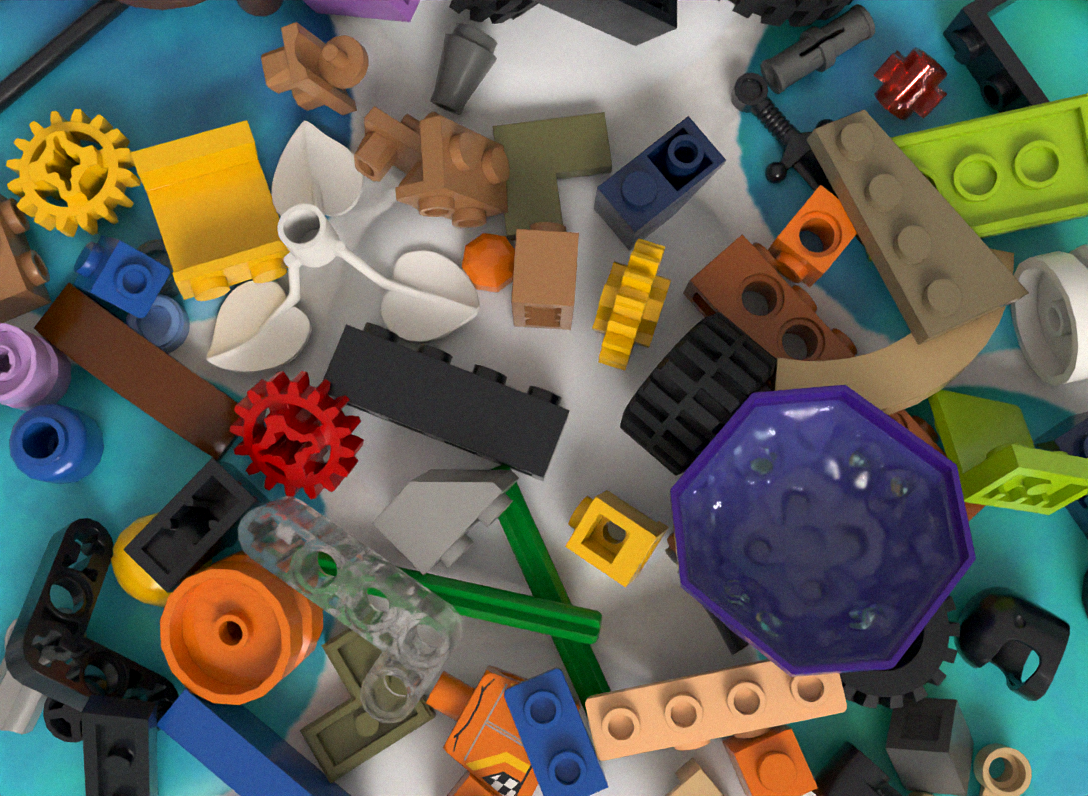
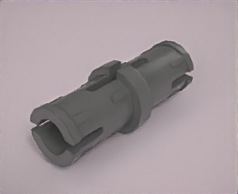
(817, 48)

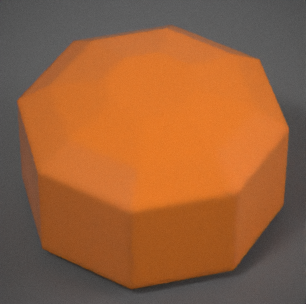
(489, 262)

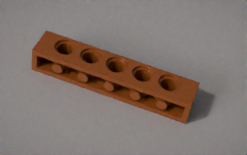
(790, 310)

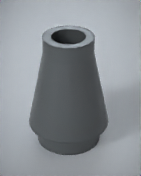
(462, 67)

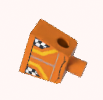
(485, 732)

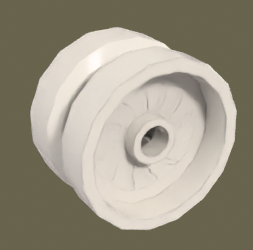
(1054, 315)

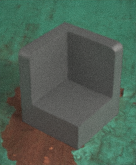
(931, 746)

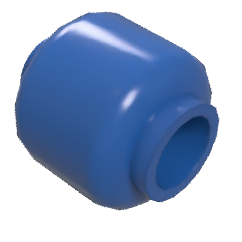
(56, 444)

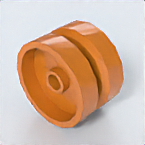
(237, 630)

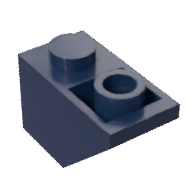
(657, 182)

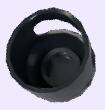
(1004, 630)

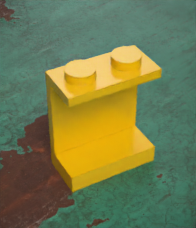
(213, 210)

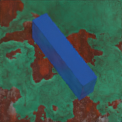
(243, 750)

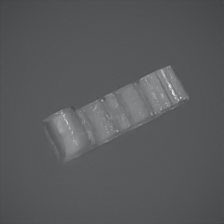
(347, 600)

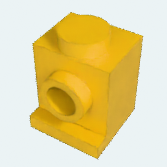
(616, 558)

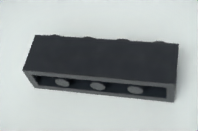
(447, 402)

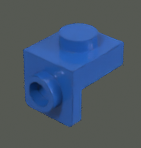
(120, 275)

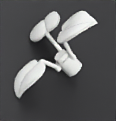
(313, 179)

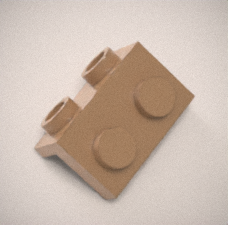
(461, 175)

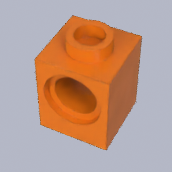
(829, 221)

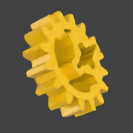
(51, 163)
(631, 304)

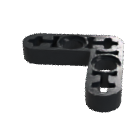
(64, 633)

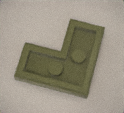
(546, 152)
(348, 733)

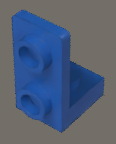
(555, 736)

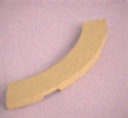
(902, 371)

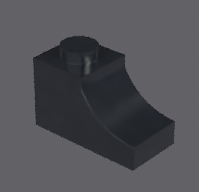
(195, 524)

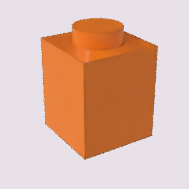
(770, 764)

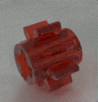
(910, 84)

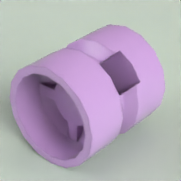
(30, 369)

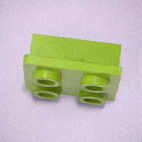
(999, 458)

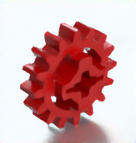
(296, 434)

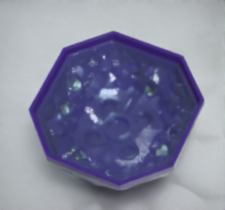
(820, 530)

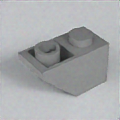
(439, 510)

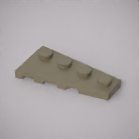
(915, 238)

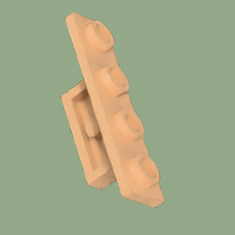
(707, 706)

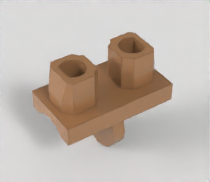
(315, 69)
(389, 145)

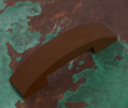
(140, 371)

